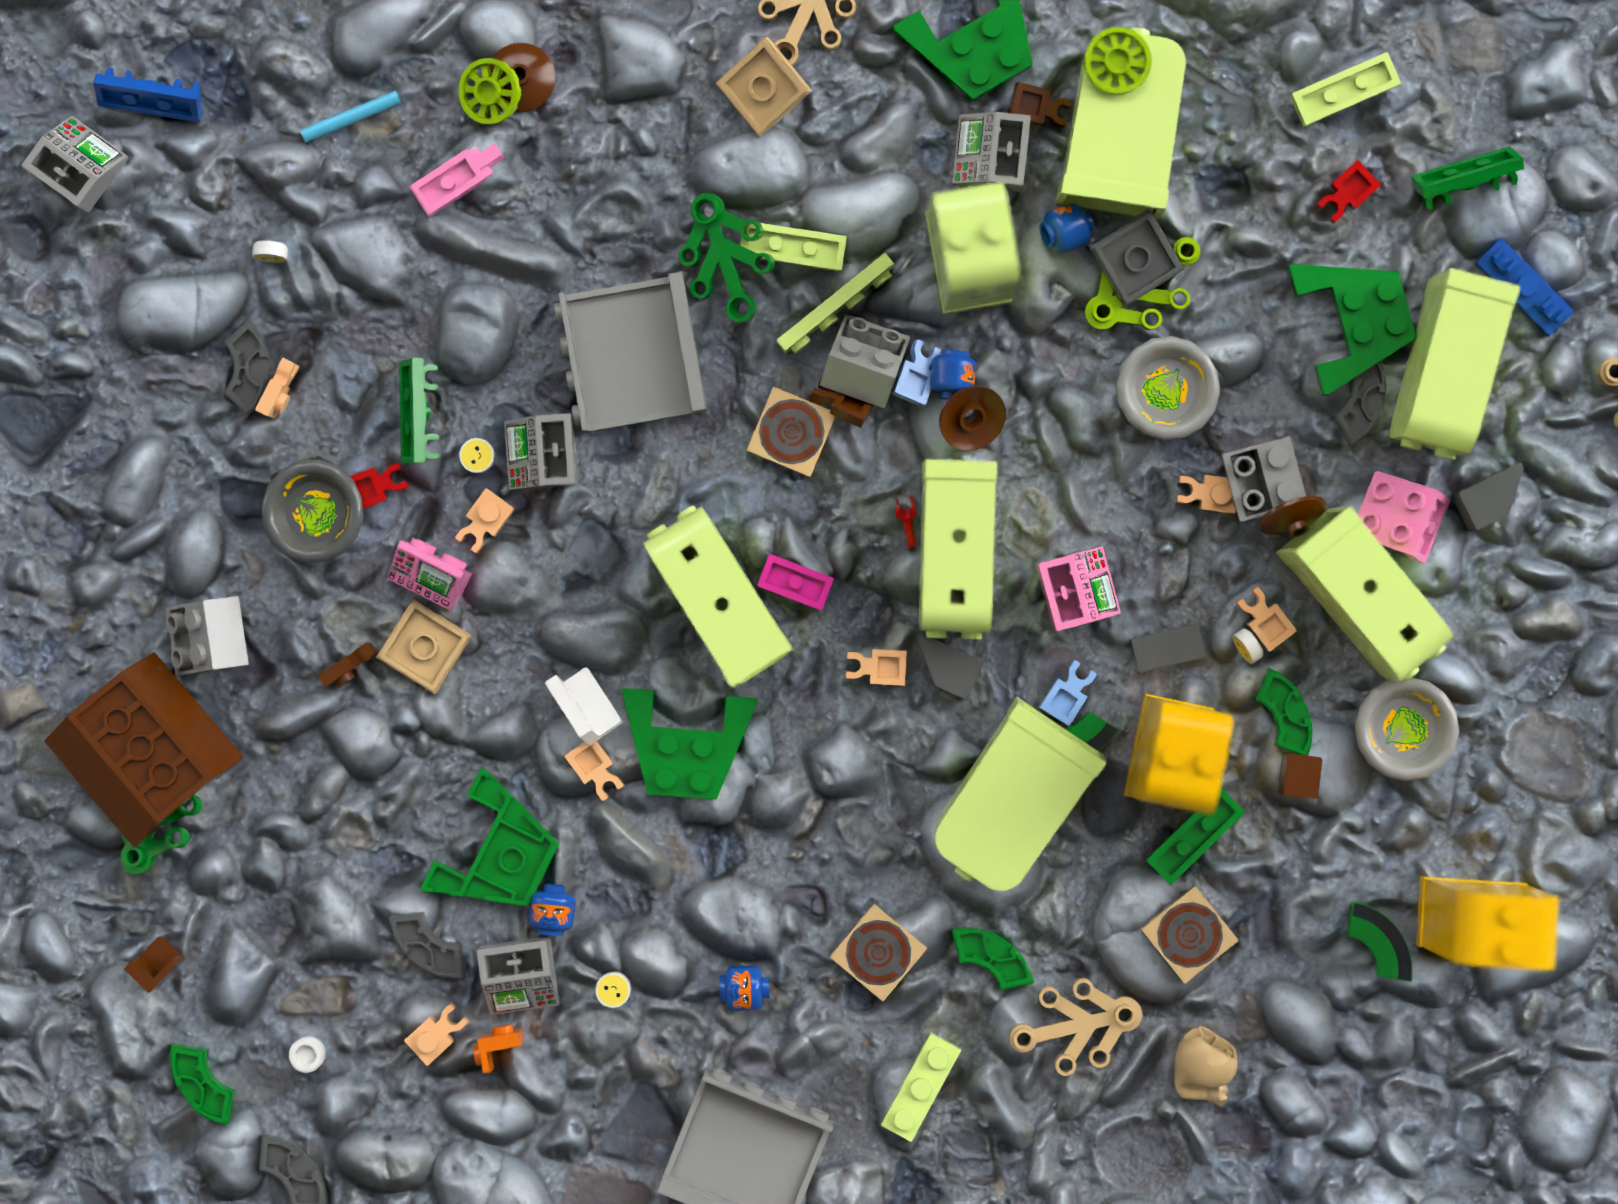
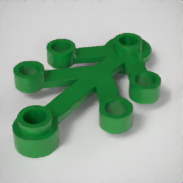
(722, 253)
(148, 851)

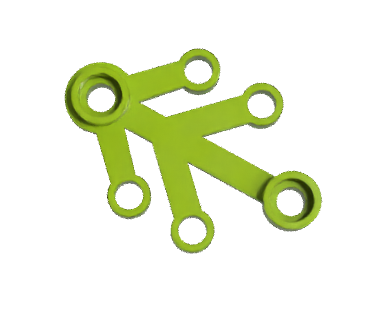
(1158, 296)

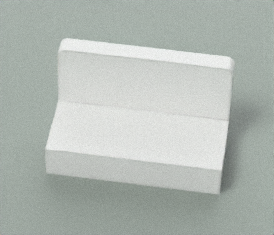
(585, 705)

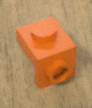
(501, 1038)

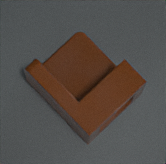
(1300, 775)
(155, 964)

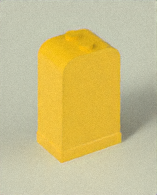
(1178, 754)
(1487, 922)

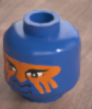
(1066, 228)
(952, 372)
(552, 910)
(744, 988)

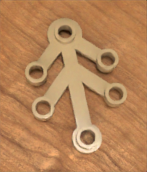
(801, 20)
(1080, 1024)

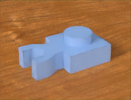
(914, 377)
(1065, 698)

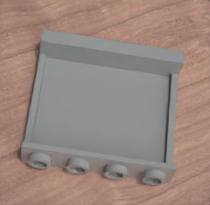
(631, 353)
(744, 1146)

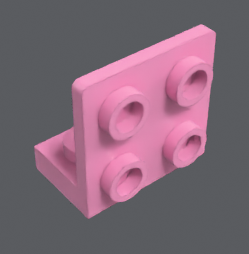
(1403, 514)

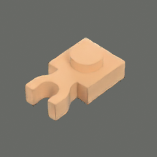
(275, 395)
(1212, 493)
(488, 516)
(1268, 624)
(884, 666)
(591, 764)
(433, 1037)

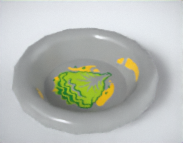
(1168, 388)
(1407, 729)

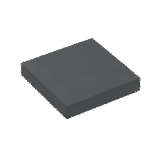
(1136, 257)

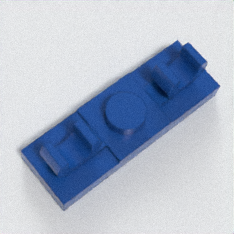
(148, 96)
(1535, 295)

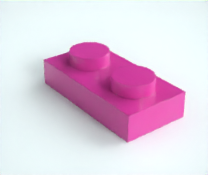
(795, 582)

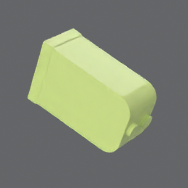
(1125, 142)
(973, 248)
(1452, 362)
(957, 547)
(1367, 594)
(717, 596)
(1015, 797)

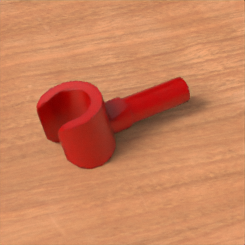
(906, 517)

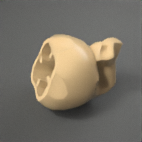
(1204, 1066)

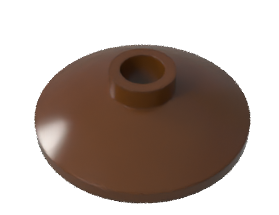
(539, 77)
(978, 428)
(1293, 516)

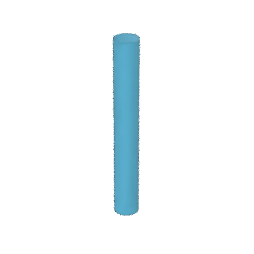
(350, 116)

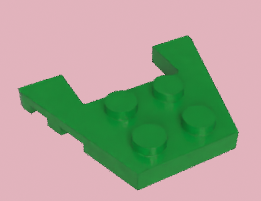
(978, 54)
(1369, 312)
(685, 760)
(510, 857)

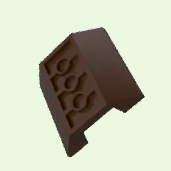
(142, 747)

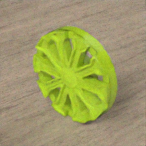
(1118, 60)
(489, 91)

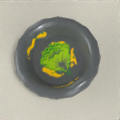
(312, 511)

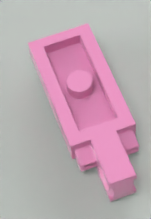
(455, 178)

